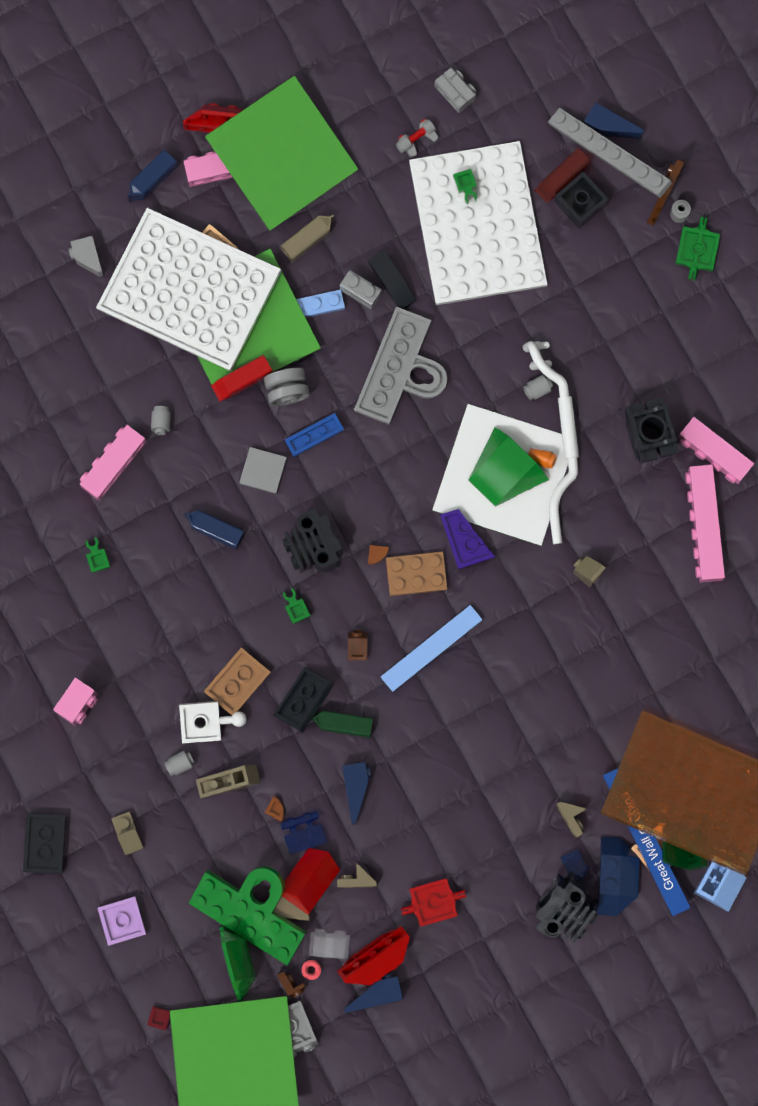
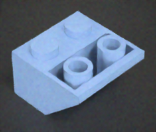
(720, 885)

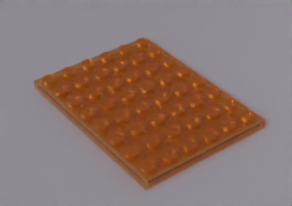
(688, 793)

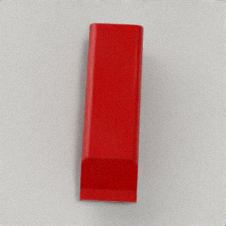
(241, 378)

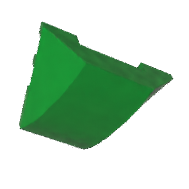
(504, 470)
(238, 961)

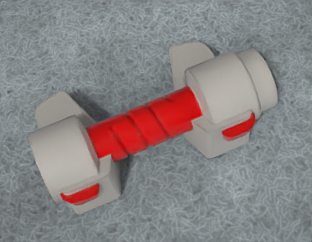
(406, 142)

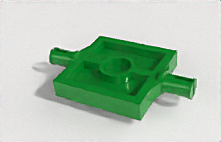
(697, 248)

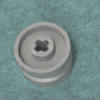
(286, 387)

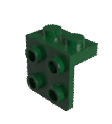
(681, 858)

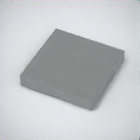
(262, 470)

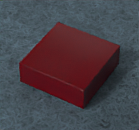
(159, 1018)

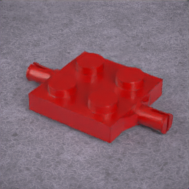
(433, 902)

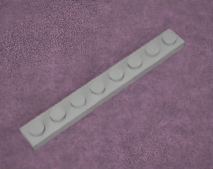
(610, 152)

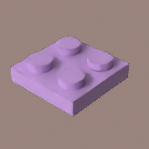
(121, 921)

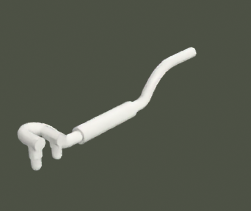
(568, 431)

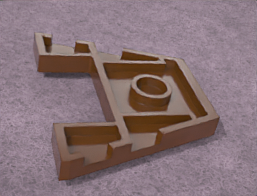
(672, 175)

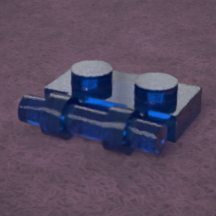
(306, 838)

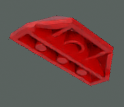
(210, 117)
(376, 958)

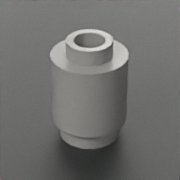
(678, 216)
(538, 387)
(160, 420)
(179, 763)

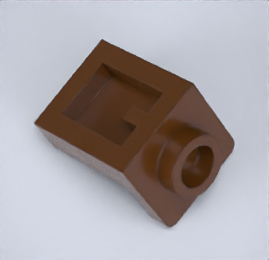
(357, 645)
(287, 982)

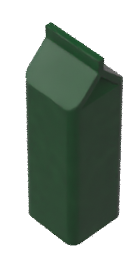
(344, 724)

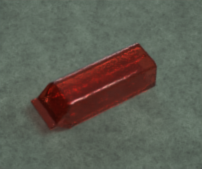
(562, 175)

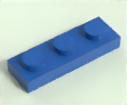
(314, 435)

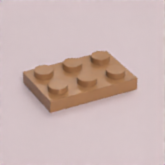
(416, 574)
(237, 682)

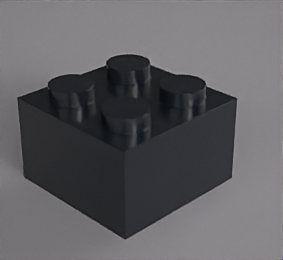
(581, 200)

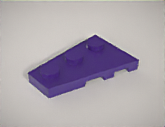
(464, 541)

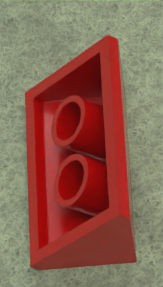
(310, 879)

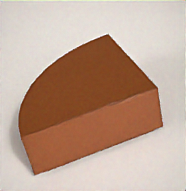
(377, 554)
(275, 809)

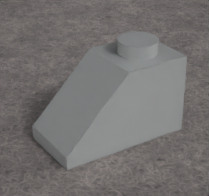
(86, 255)

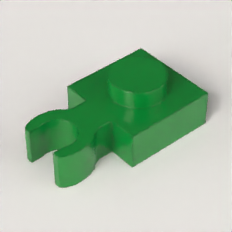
(465, 183)
(97, 558)
(296, 609)

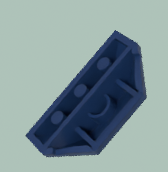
(616, 876)

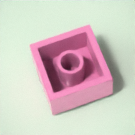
(76, 702)

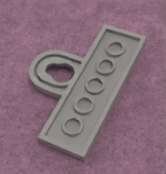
(393, 366)

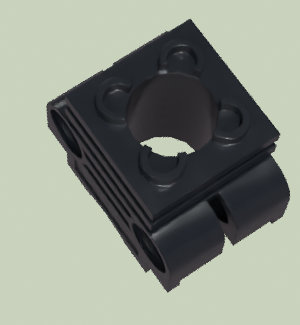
(654, 415)
(313, 543)
(566, 909)

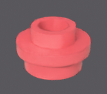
(306, 965)

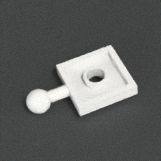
(210, 712)

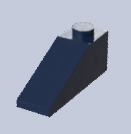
(610, 124)
(356, 783)
(380, 993)

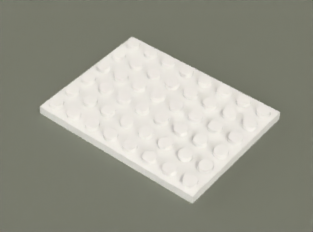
(482, 244)
(189, 289)

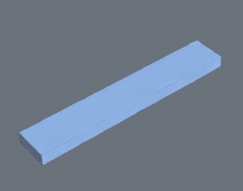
(431, 648)

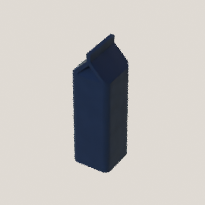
(152, 176)
(215, 528)

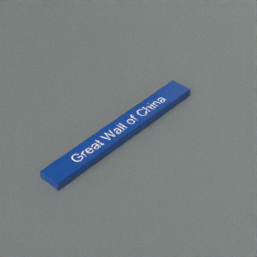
(659, 870)

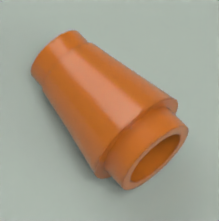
(543, 458)

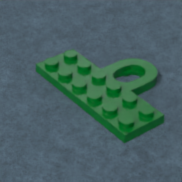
(247, 916)

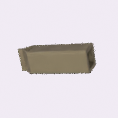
(307, 237)

